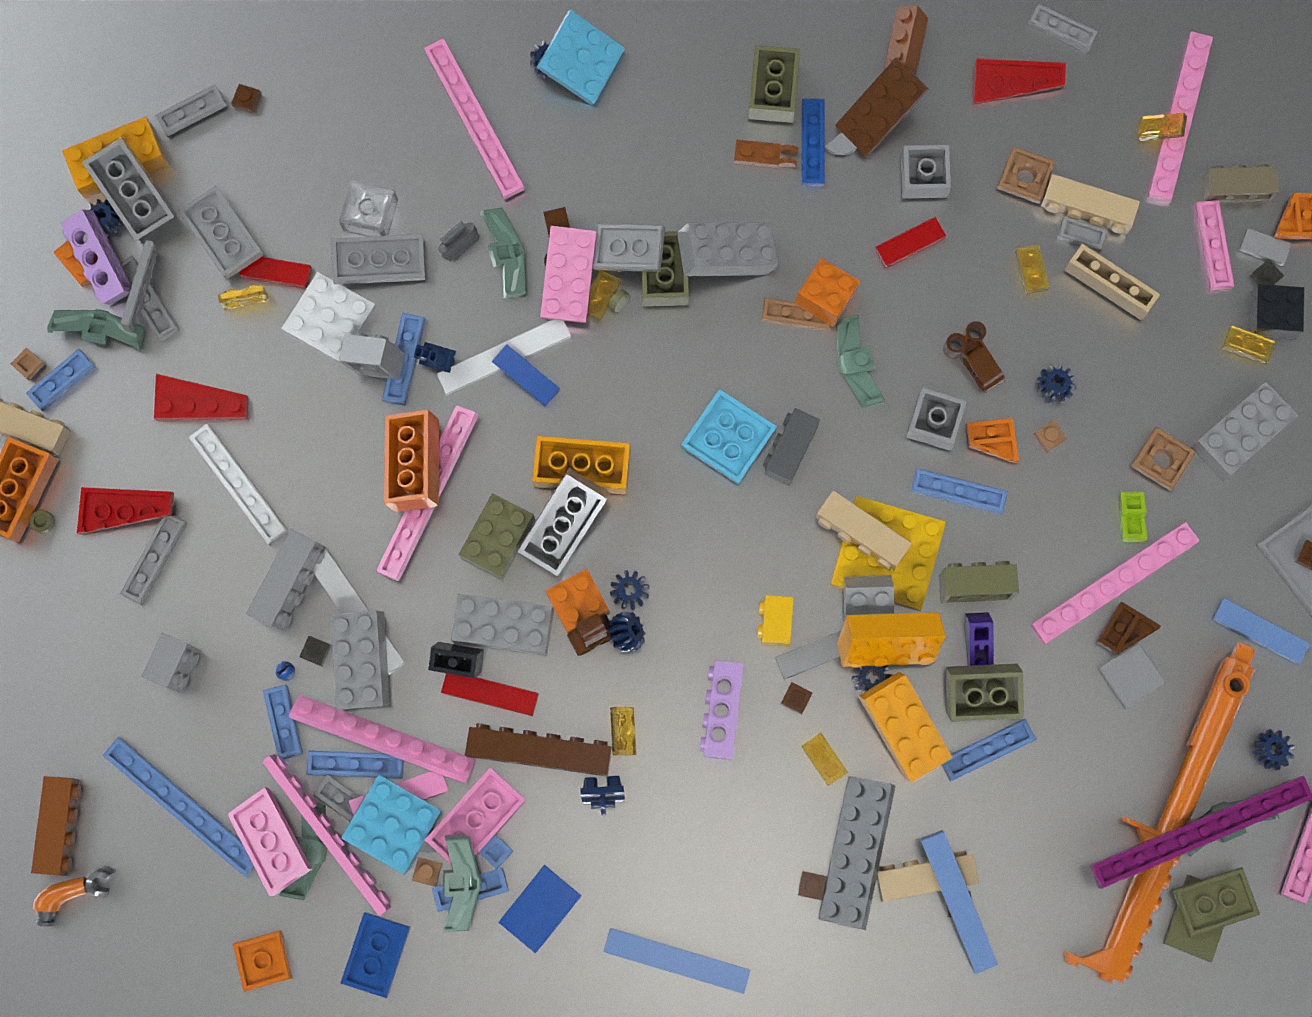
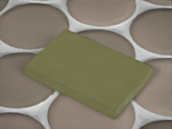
(1215, 902)
(1200, 946)

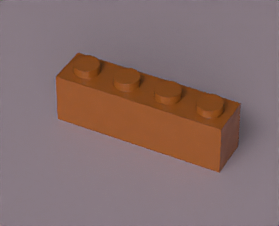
(907, 36)
(55, 826)

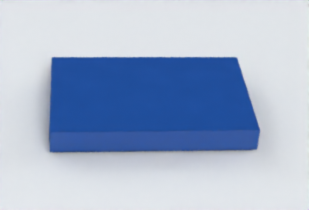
(540, 909)
(375, 955)

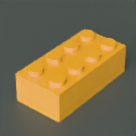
(139, 136)
(598, 461)
(890, 639)
(905, 727)

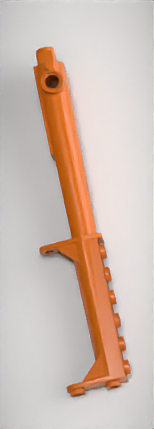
(1145, 888)

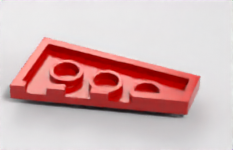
(1011, 78)
(193, 401)
(119, 507)

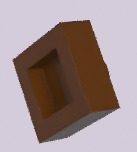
(246, 98)
(1305, 555)
(796, 698)
(812, 885)

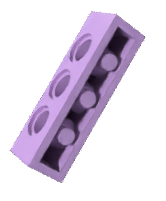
(107, 263)
(731, 673)

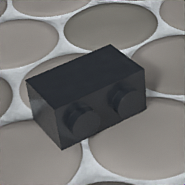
(456, 659)

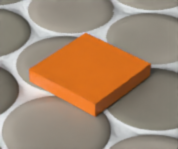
(262, 961)

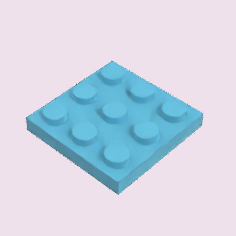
(580, 57)
(728, 436)
(391, 824)

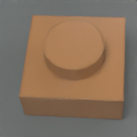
(27, 364)
(1050, 436)
(427, 871)

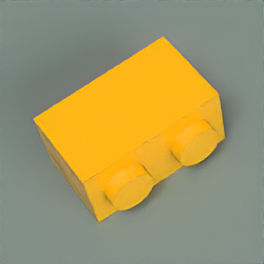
(777, 620)

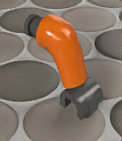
(54, 896)

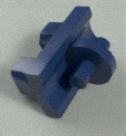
(435, 356)
(602, 796)

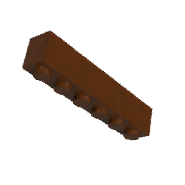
(538, 751)

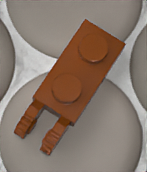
(764, 154)

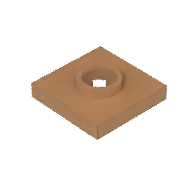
(1023, 160)
(1178, 453)

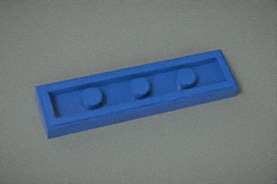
(813, 142)

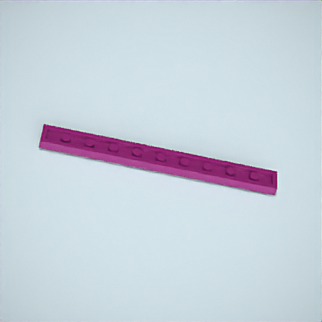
(1200, 832)

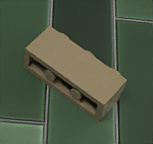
(1241, 183)

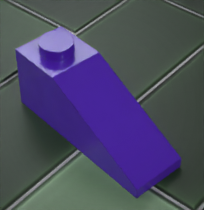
(979, 638)

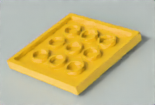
(915, 568)

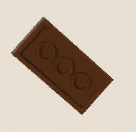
(882, 107)

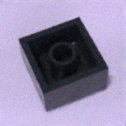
(1277, 311)

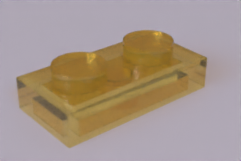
(1162, 126)
(1032, 269)
(601, 293)
(238, 298)
(1249, 345)
(623, 731)
(824, 759)

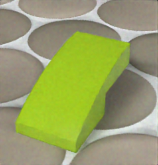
(1133, 517)

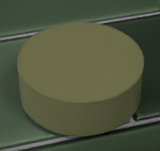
(619, 300)
(41, 521)

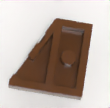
(1125, 629)

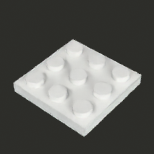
(326, 315)

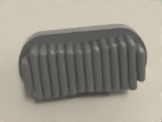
(458, 240)

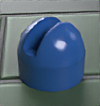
(288, 673)

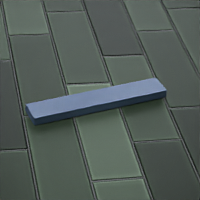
(959, 901)
(677, 960)

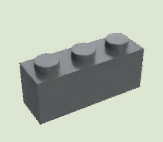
(791, 446)

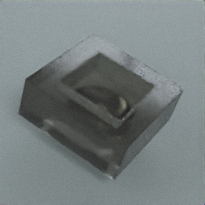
(1267, 274)
(315, 651)

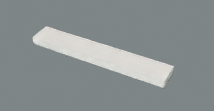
(481, 365)
(238, 484)
(348, 600)

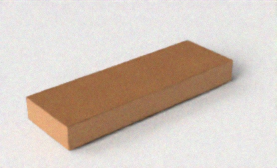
(790, 314)

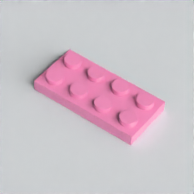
(568, 274)
(478, 814)
(269, 841)

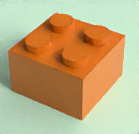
(827, 292)
(576, 599)

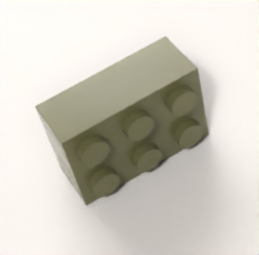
(774, 83)
(669, 285)
(497, 536)
(978, 582)
(984, 692)

